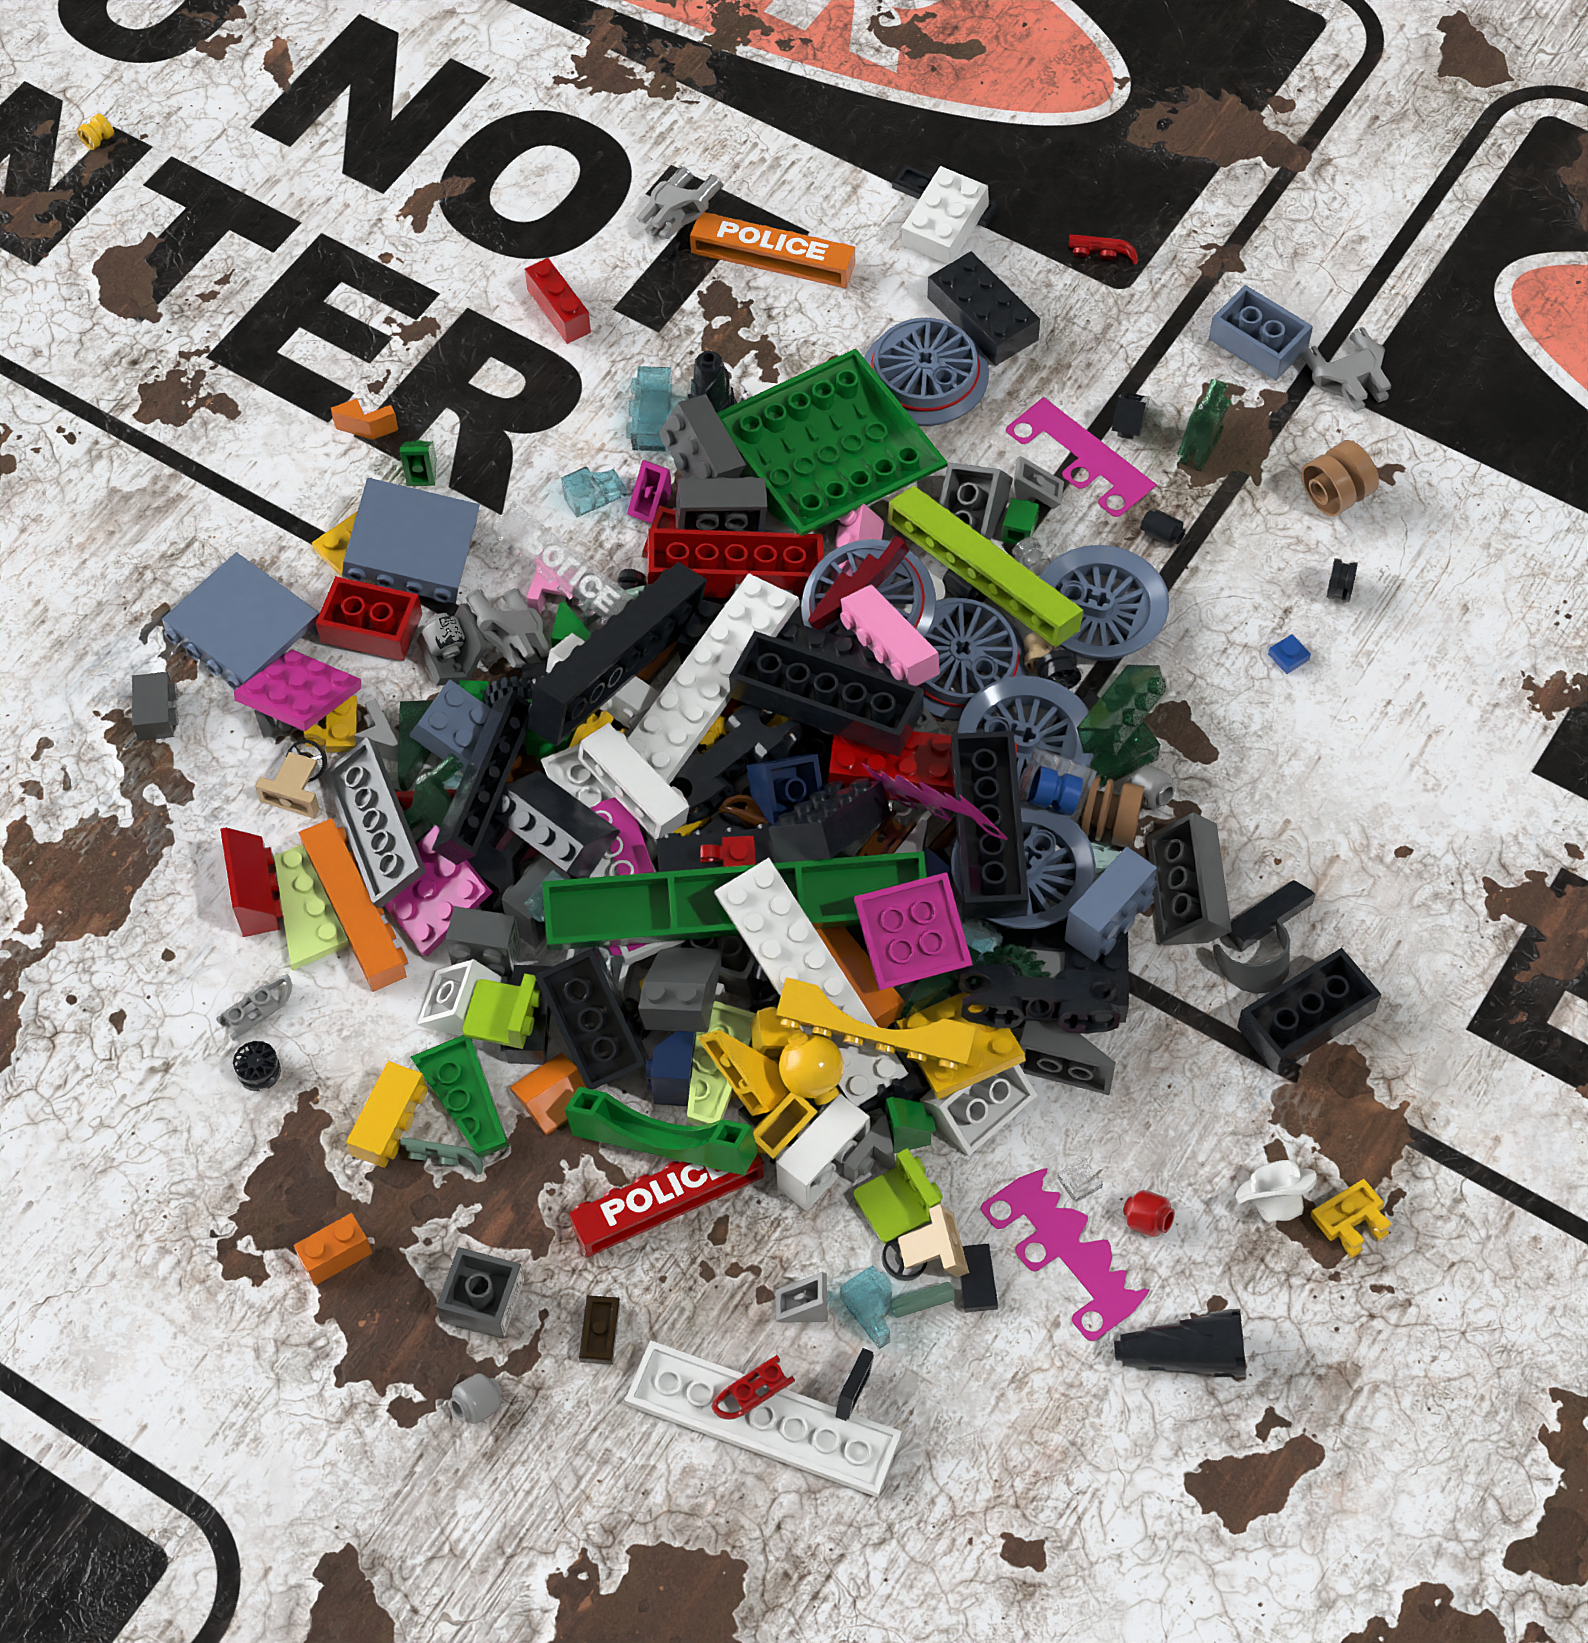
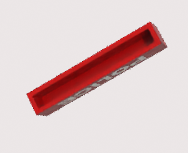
(653, 1202)

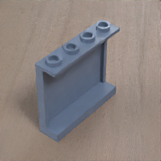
(410, 540)
(239, 621)

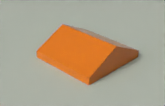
(549, 1091)

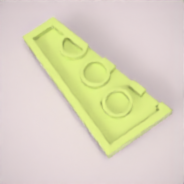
(307, 913)
(708, 1086)

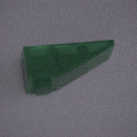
(1139, 750)
(411, 754)
(936, 988)

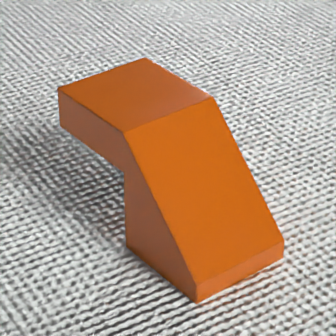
(351, 419)

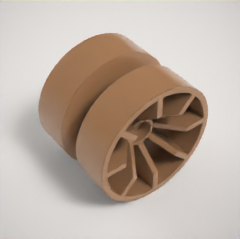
(1340, 478)

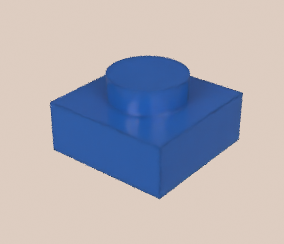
(1289, 654)

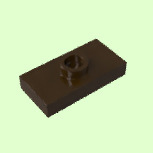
(599, 1330)

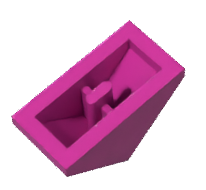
(650, 491)

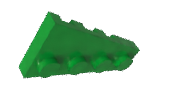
(462, 1088)

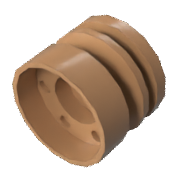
(1112, 812)

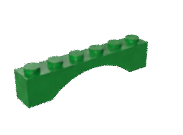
(716, 1145)

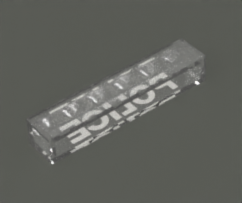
(561, 563)

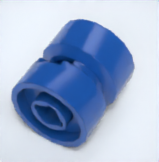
(1055, 790)

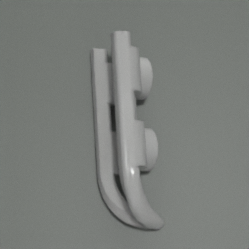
(259, 999)

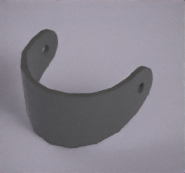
(1258, 977)

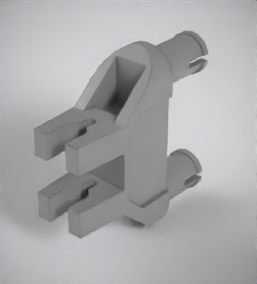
(675, 205)
(1352, 373)
(512, 629)

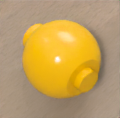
(812, 1067)

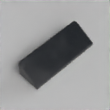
(1274, 909)

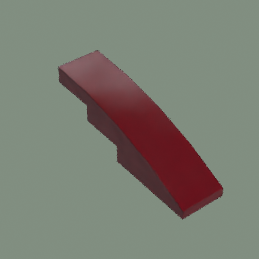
(871, 571)

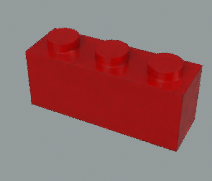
(557, 300)

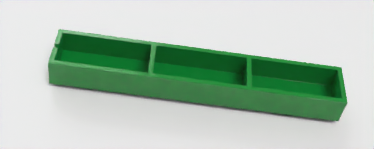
(685, 906)

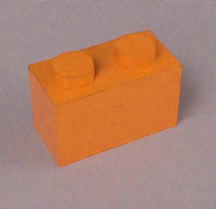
(333, 1249)

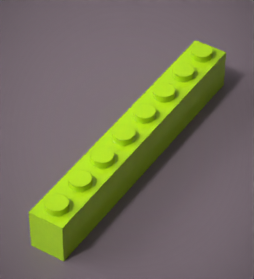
(985, 566)

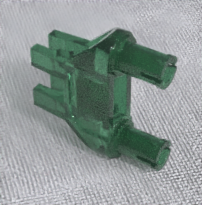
(1205, 425)
(430, 797)

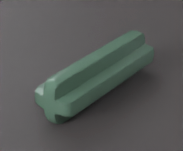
(922, 1299)

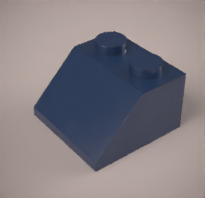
(784, 783)
(671, 1069)

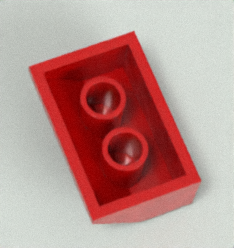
(251, 882)

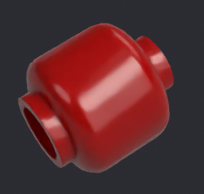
(1149, 1213)

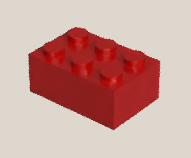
(369, 618)

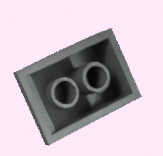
(976, 495)
(680, 989)
(1065, 1057)

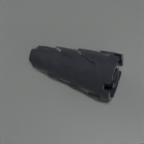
(712, 379)
(1193, 1345)

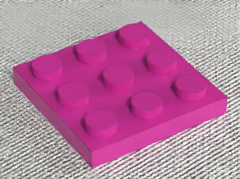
(297, 690)
(428, 903)
(912, 931)

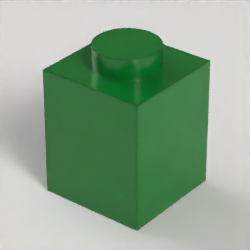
(1019, 521)

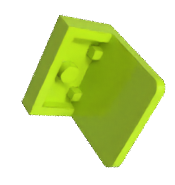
(503, 1011)
(899, 1198)

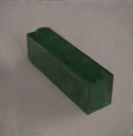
(1121, 709)

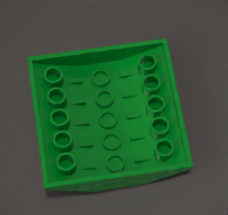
(829, 442)

